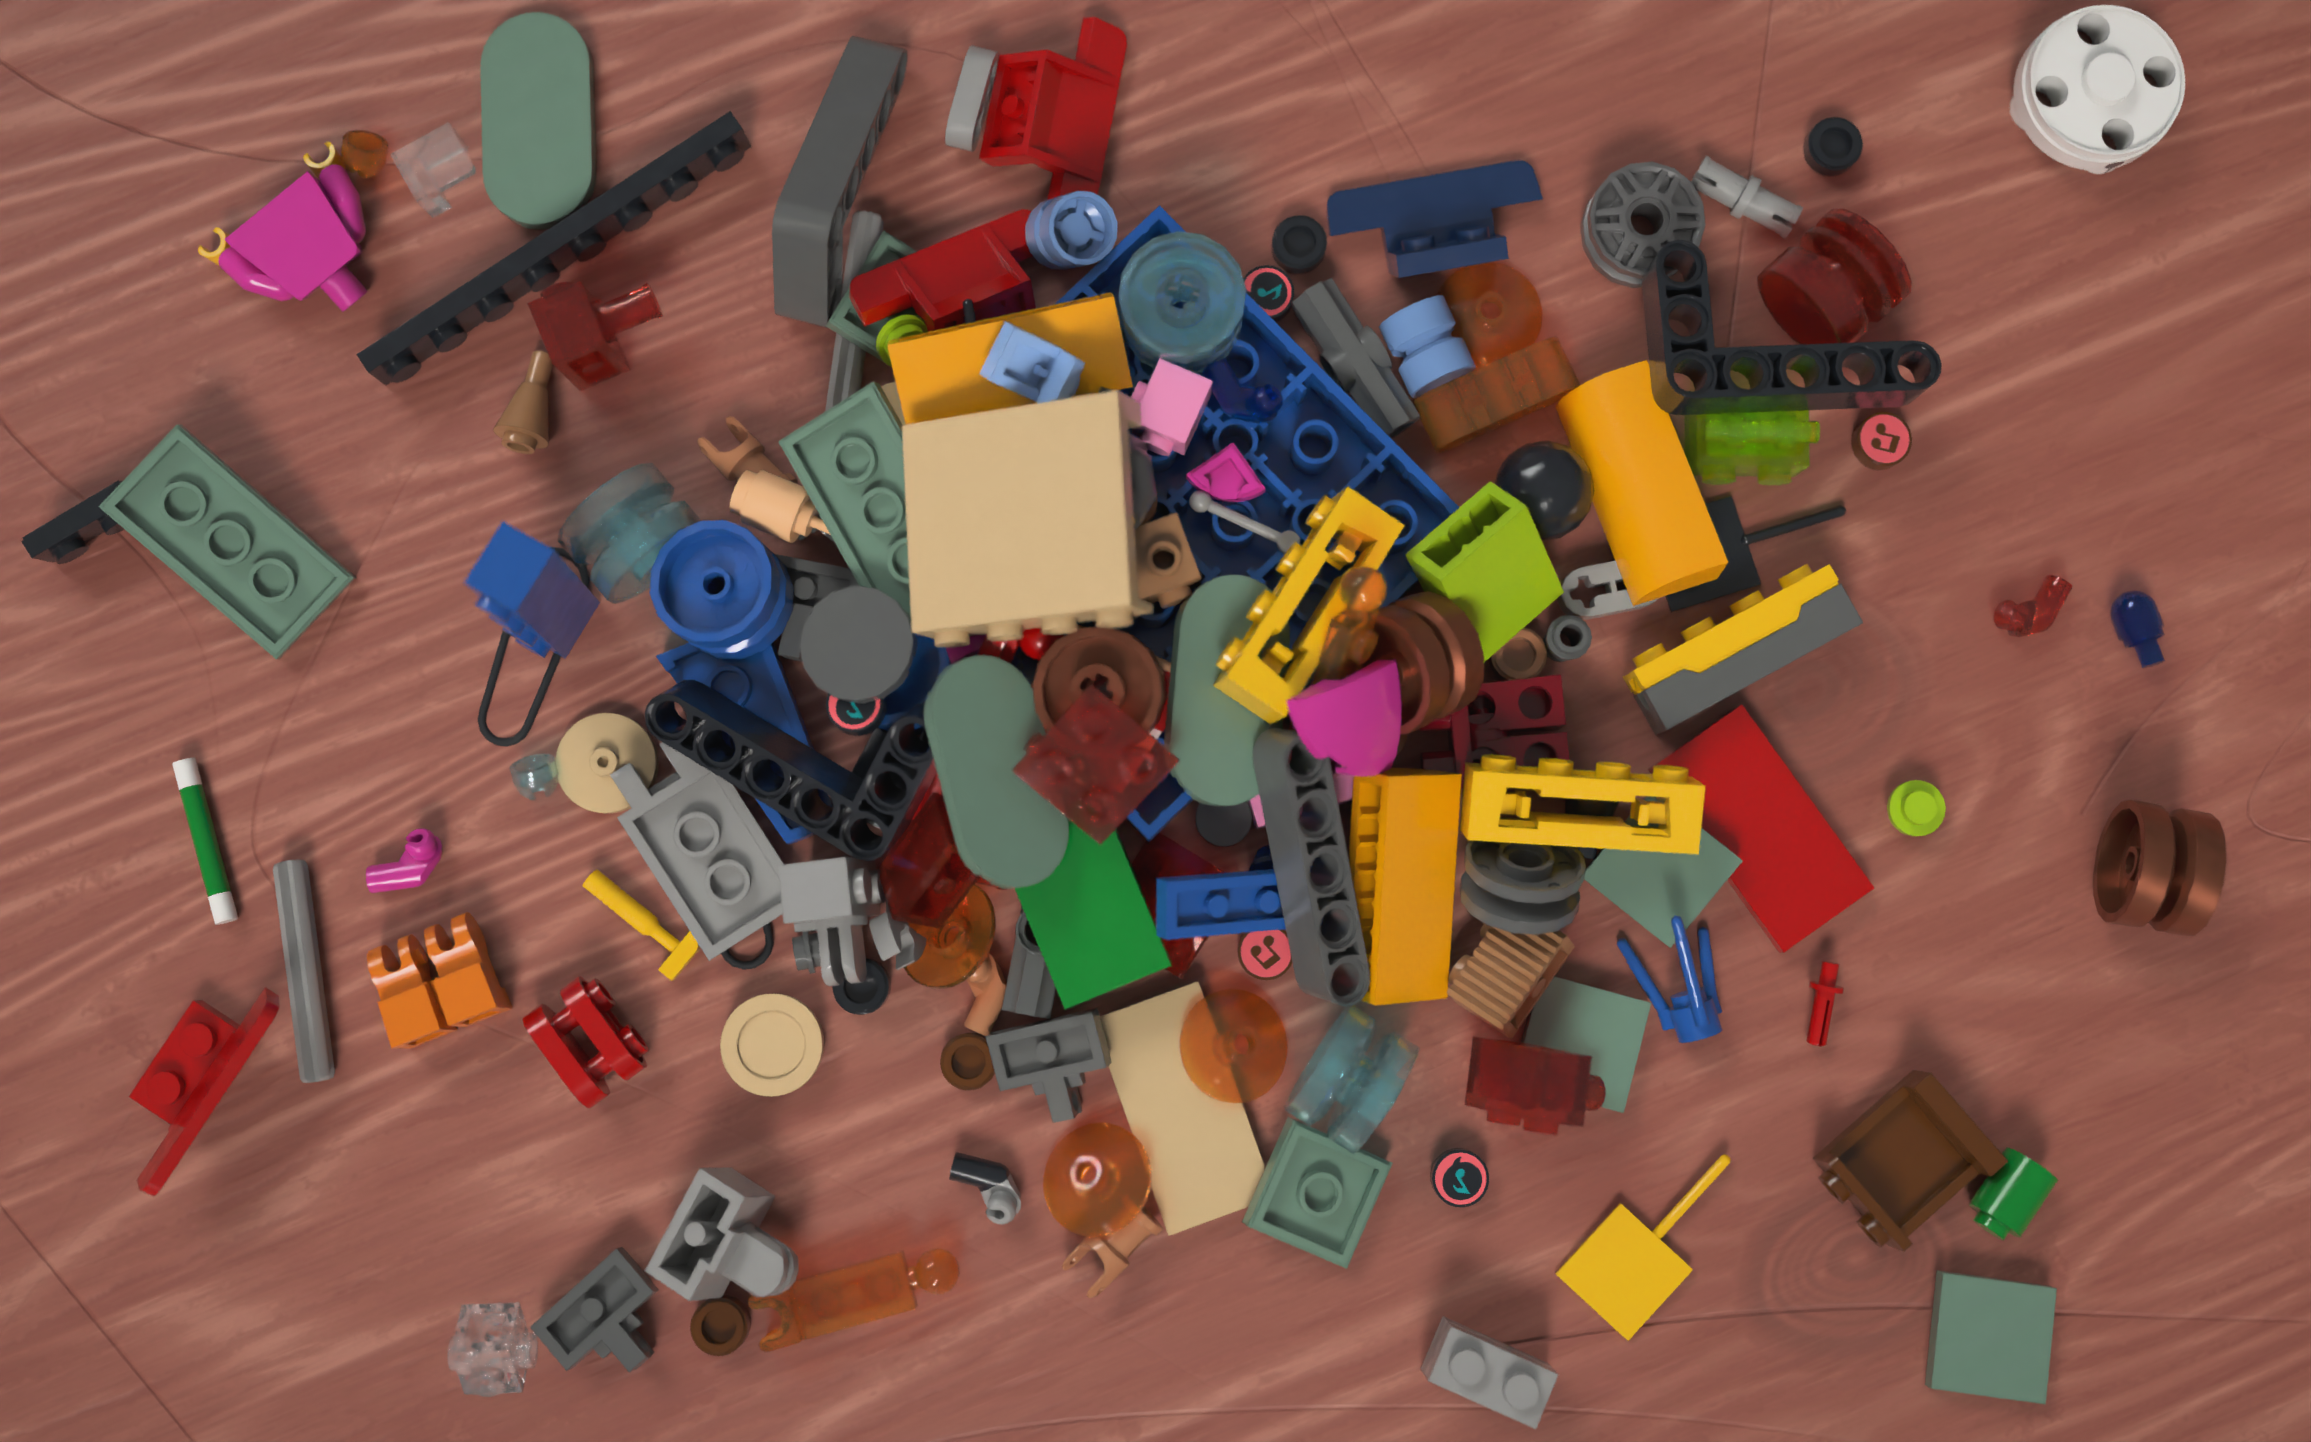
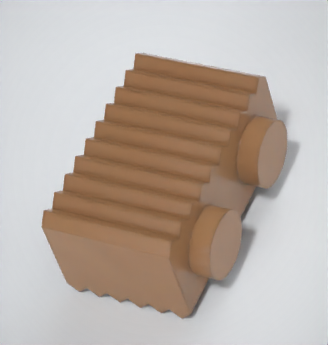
(1507, 975)

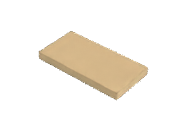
(1196, 1145)

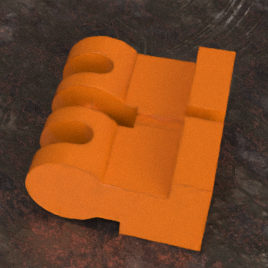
(424, 1008)

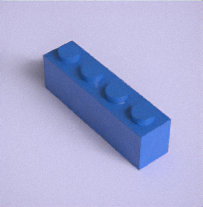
(531, 592)

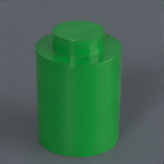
(2012, 1195)

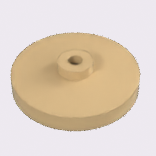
(597, 749)
(772, 1044)

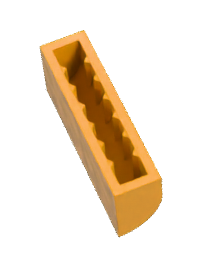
(941, 367)
(1642, 485)
(1405, 879)

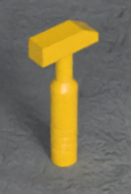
(643, 922)

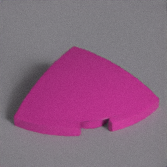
(1352, 719)

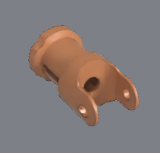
(744, 457)
(1115, 1249)

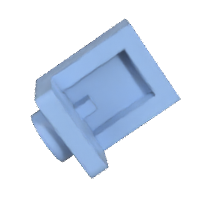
(1032, 366)

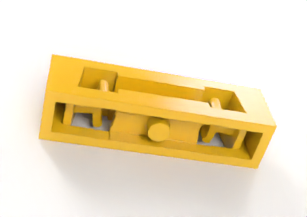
(1256, 681)
(1675, 811)

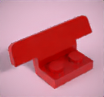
(1057, 108)
(940, 277)
(193, 1076)

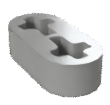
(971, 98)
(1603, 605)

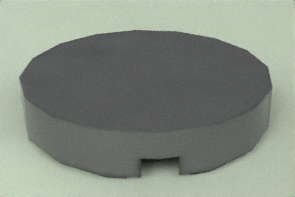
(858, 644)

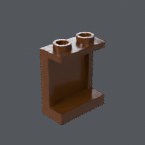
(1906, 1159)

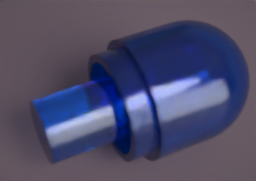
(2139, 625)

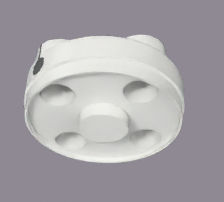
(2099, 88)

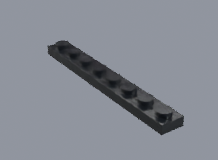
(542, 259)

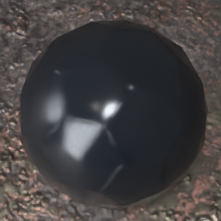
(1551, 484)

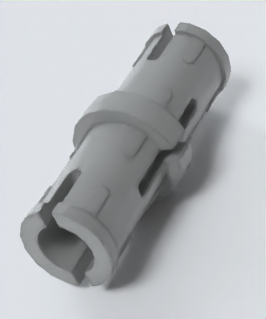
(1746, 197)

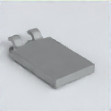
(703, 851)

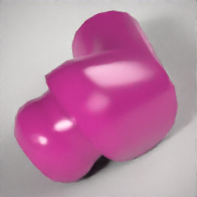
(413, 867)

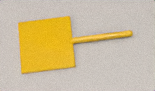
(1626, 1266)

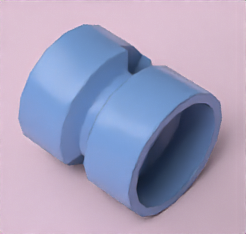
(1071, 230)
(1425, 342)

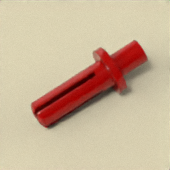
(1823, 1003)

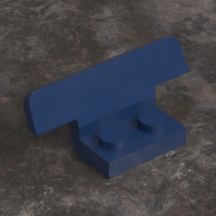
(1436, 218)

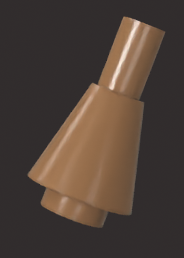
(525, 419)

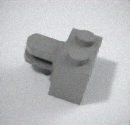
(835, 902)
(720, 1241)

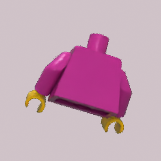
(300, 239)

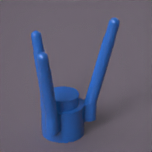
(1693, 1010)

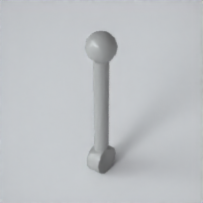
(1201, 501)

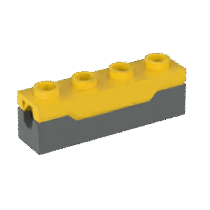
(1742, 648)

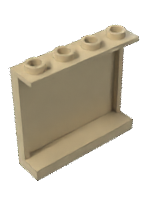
(1022, 520)

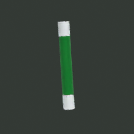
(205, 841)

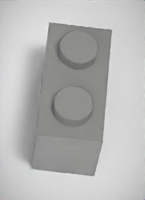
(1489, 1372)

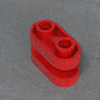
(618, 1046)

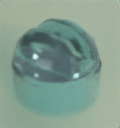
(535, 774)

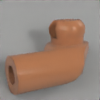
(989, 990)

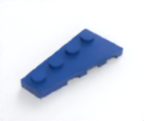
(761, 688)

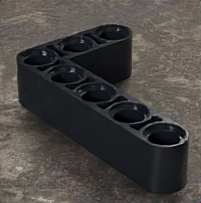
(1762, 365)
(803, 768)

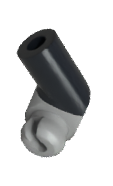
(993, 1182)

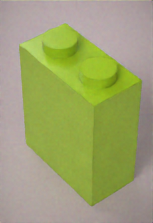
(1489, 566)

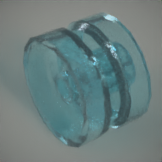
(1186, 270)
(624, 530)
(1359, 1083)

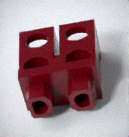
(1496, 712)

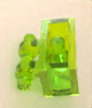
(1749, 444)

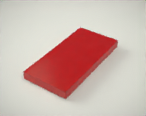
(1793, 861)

